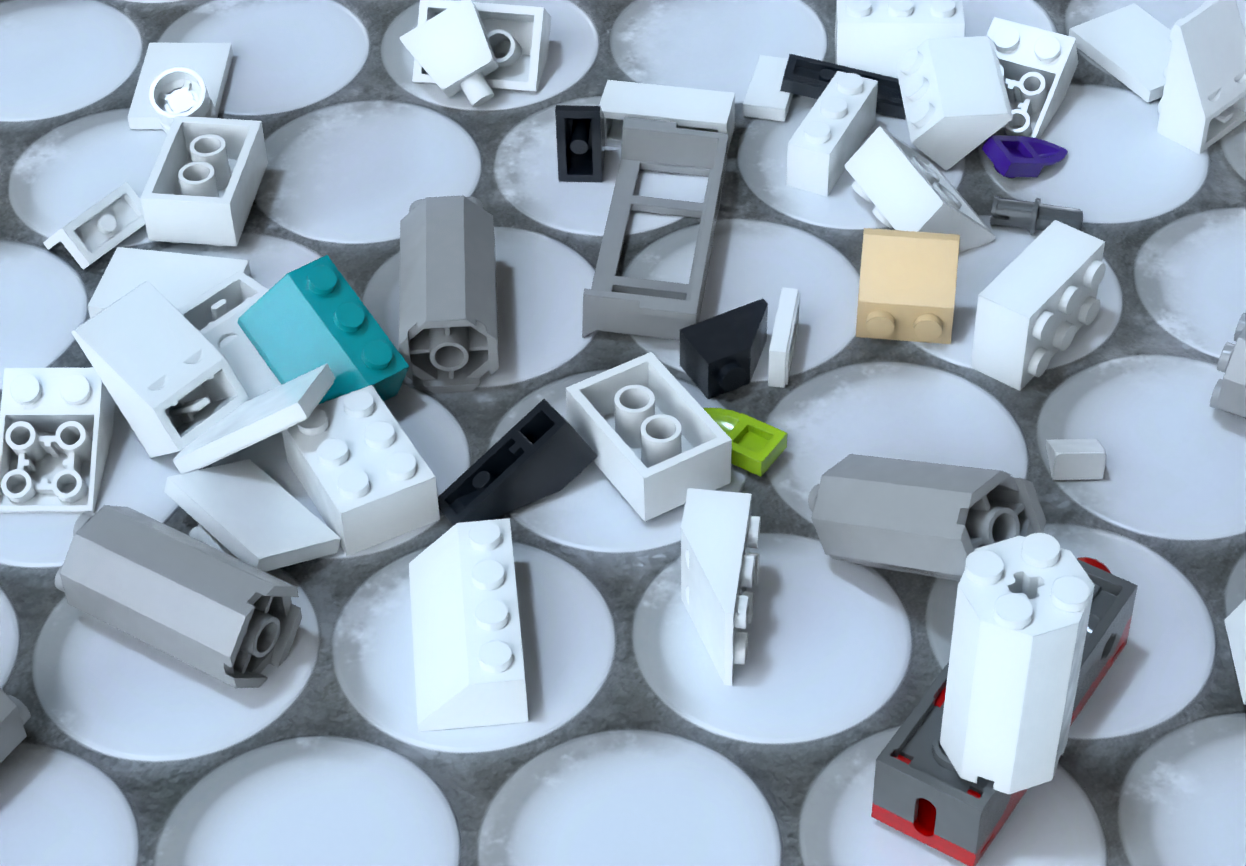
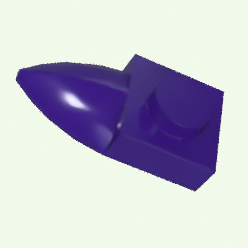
(1021, 155)

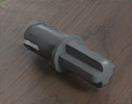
(1032, 214)

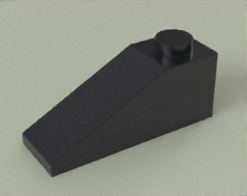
(520, 468)

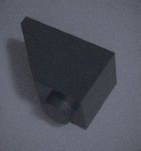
(580, 143)
(725, 348)

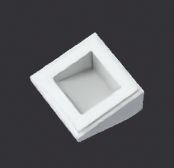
(1076, 459)

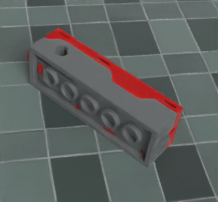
(918, 784)

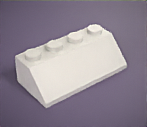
(467, 629)

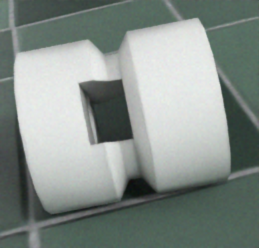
(180, 94)

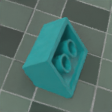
(320, 320)

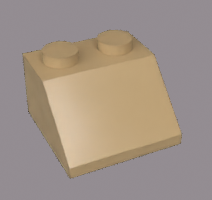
(907, 285)

